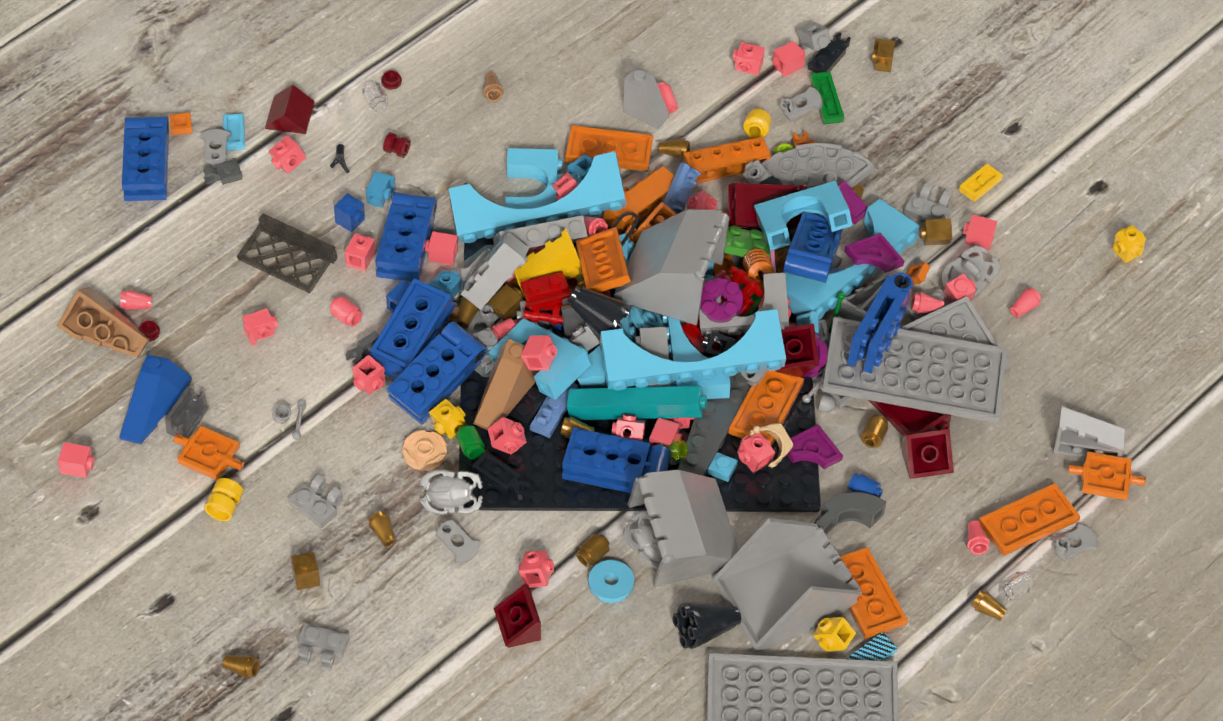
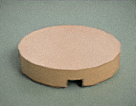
(424, 450)

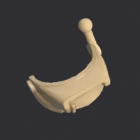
(781, 436)

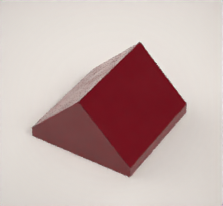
(290, 111)
(800, 350)
(928, 453)
(518, 618)

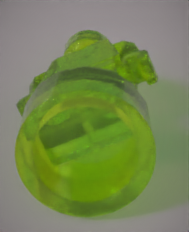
(678, 449)

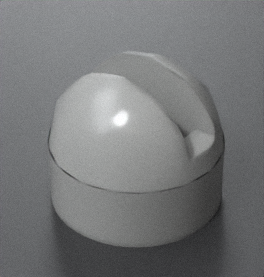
(827, 403)
(283, 408)

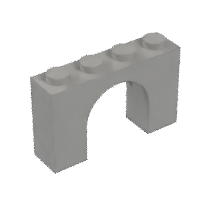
(539, 234)
(775, 298)

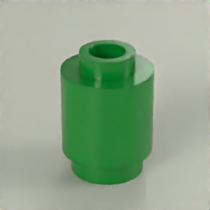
(470, 442)

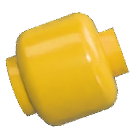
(757, 123)

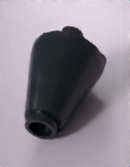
(598, 310)
(704, 622)

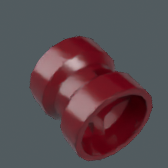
(396, 144)

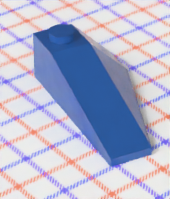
(154, 395)

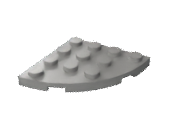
(819, 164)
(955, 321)

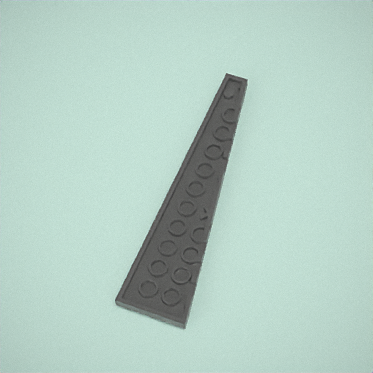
(710, 431)

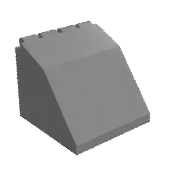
(671, 263)
(690, 519)
(786, 582)

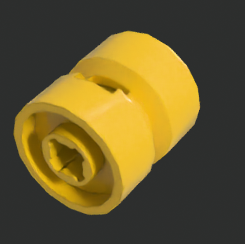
(224, 499)

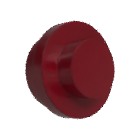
(391, 80)
(150, 330)

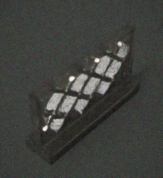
(299, 241)

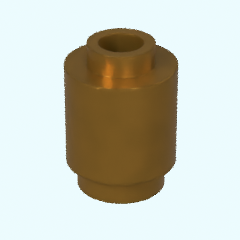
(874, 431)
(593, 550)

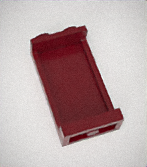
(744, 196)
(912, 420)

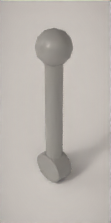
(806, 398)
(301, 406)

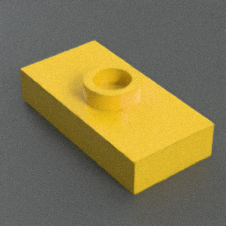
(980, 182)

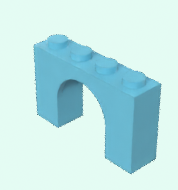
(537, 165)
(821, 199)
(566, 366)

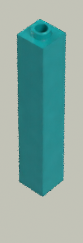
(641, 402)

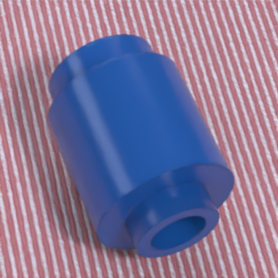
(865, 484)

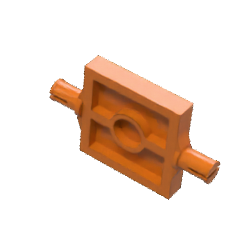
(208, 452)
(1106, 475)

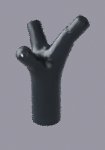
(339, 158)

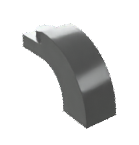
(850, 507)

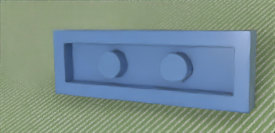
(681, 188)
(551, 413)

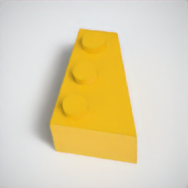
(554, 258)

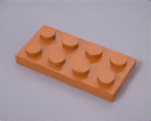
(631, 148)
(603, 261)
(766, 404)
(1029, 519)
(877, 605)

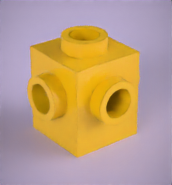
(1129, 243)
(447, 418)
(834, 634)

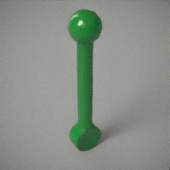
(841, 296)

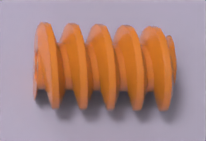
(757, 263)

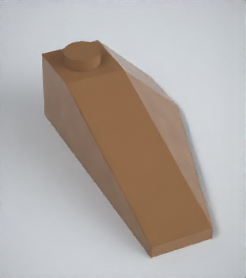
(98, 322)
(506, 385)

